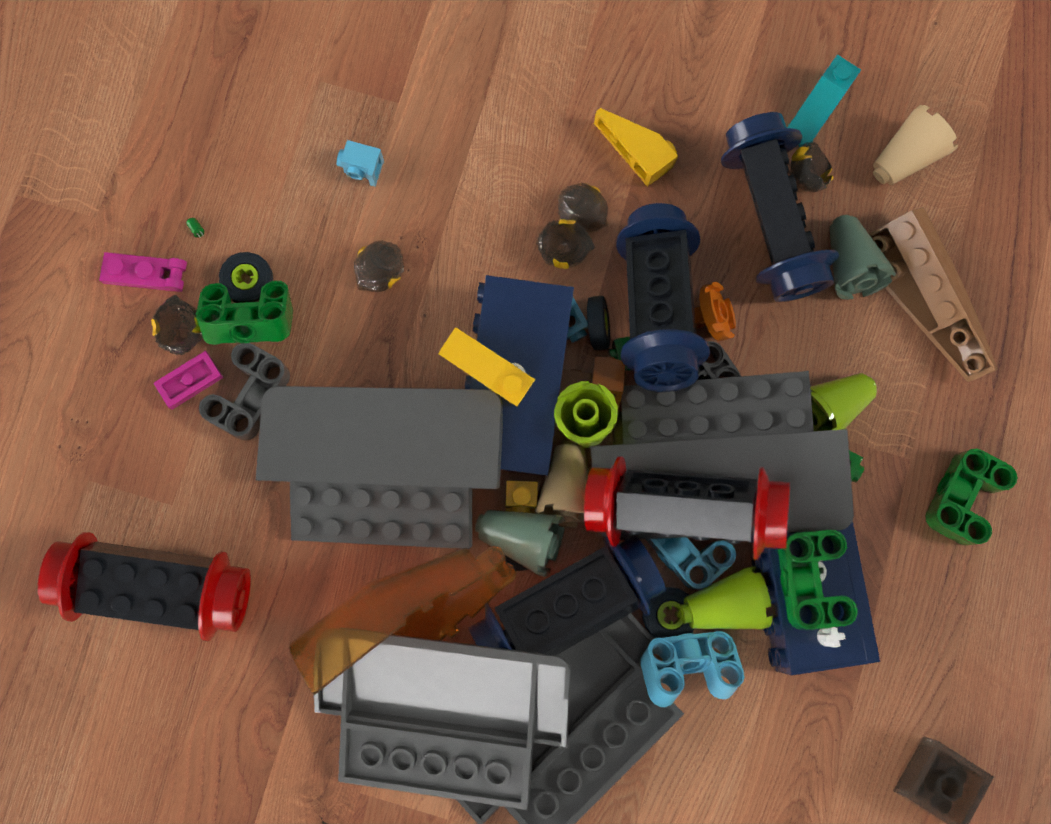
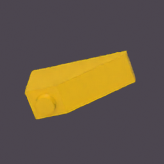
(640, 147)
(486, 366)

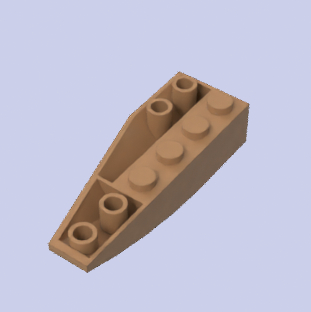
(933, 292)

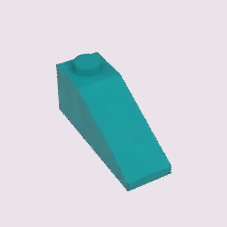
(824, 98)

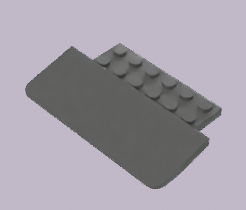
(731, 432)
(381, 461)
(448, 718)
(607, 729)

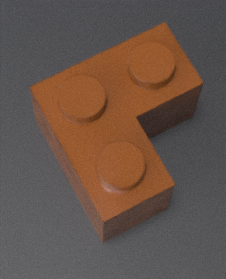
(605, 371)

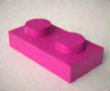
(188, 380)

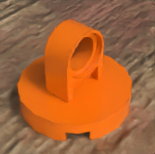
(715, 312)

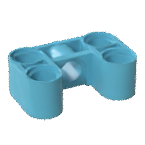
(682, 556)
(690, 655)

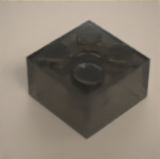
(943, 783)

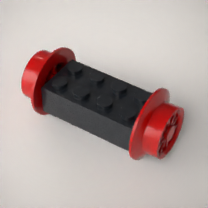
(687, 506)
(144, 585)

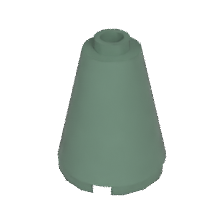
(860, 261)
(523, 537)

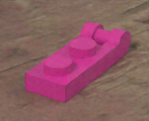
(142, 271)

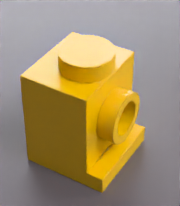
(521, 496)

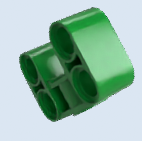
(248, 321)
(959, 490)
(803, 584)

